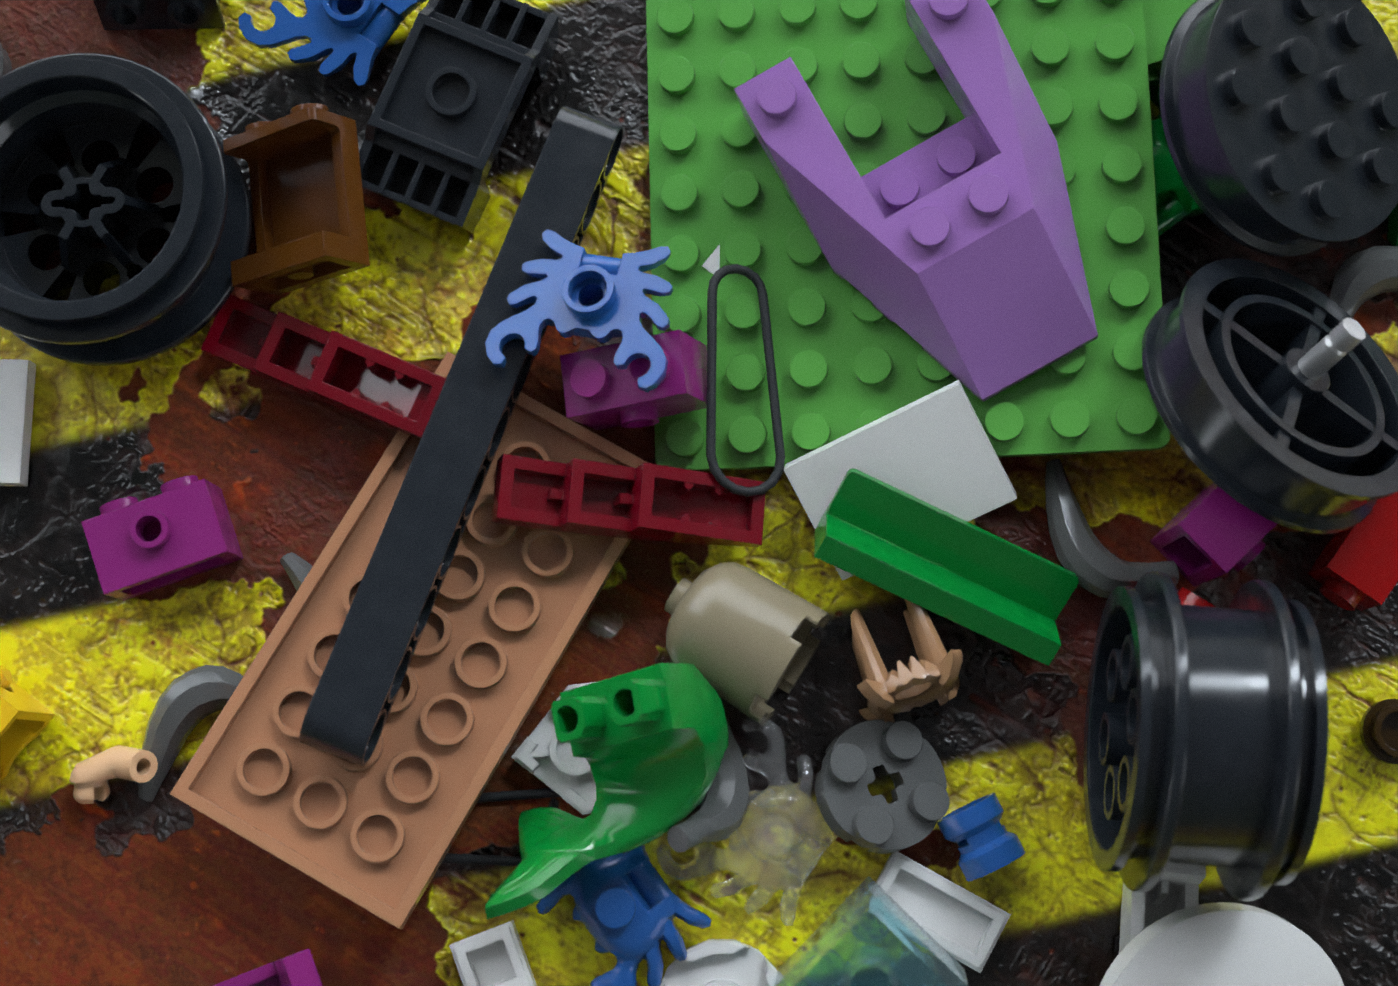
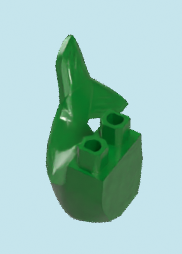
(653, 758)

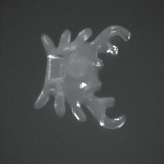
(777, 839)

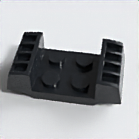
(454, 104)

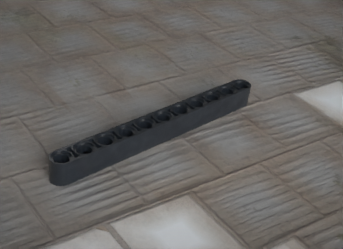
(453, 454)

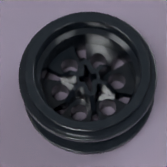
(103, 111)
(1205, 736)

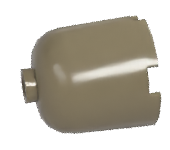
(742, 635)

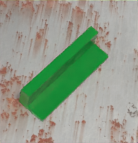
(945, 565)

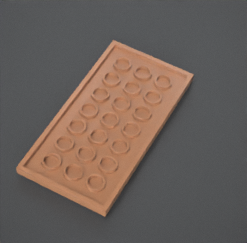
(471, 684)

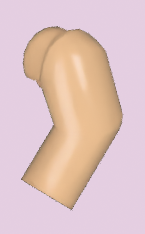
(119, 761)

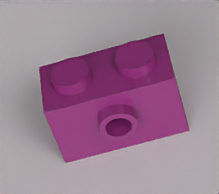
(609, 397)
(1212, 536)
(161, 537)

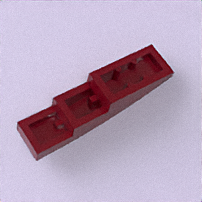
(324, 366)
(626, 502)

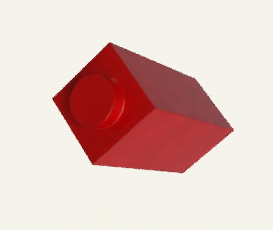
(1361, 562)

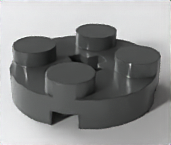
(917, 777)

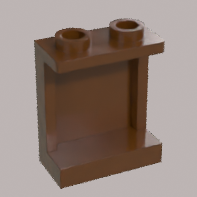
(302, 200)

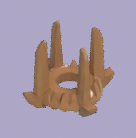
(911, 686)

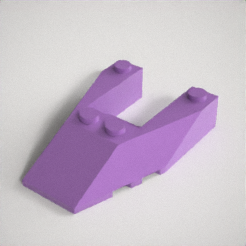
(963, 232)

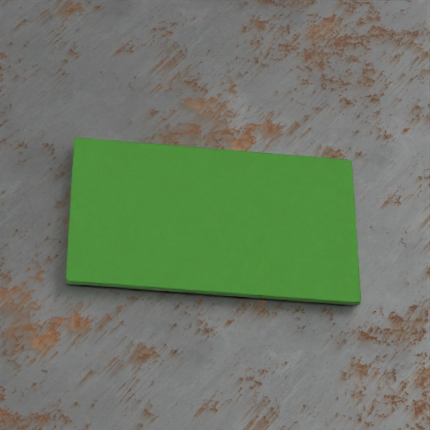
(882, 96)

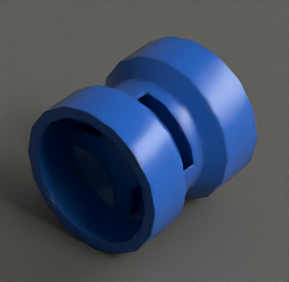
(981, 837)

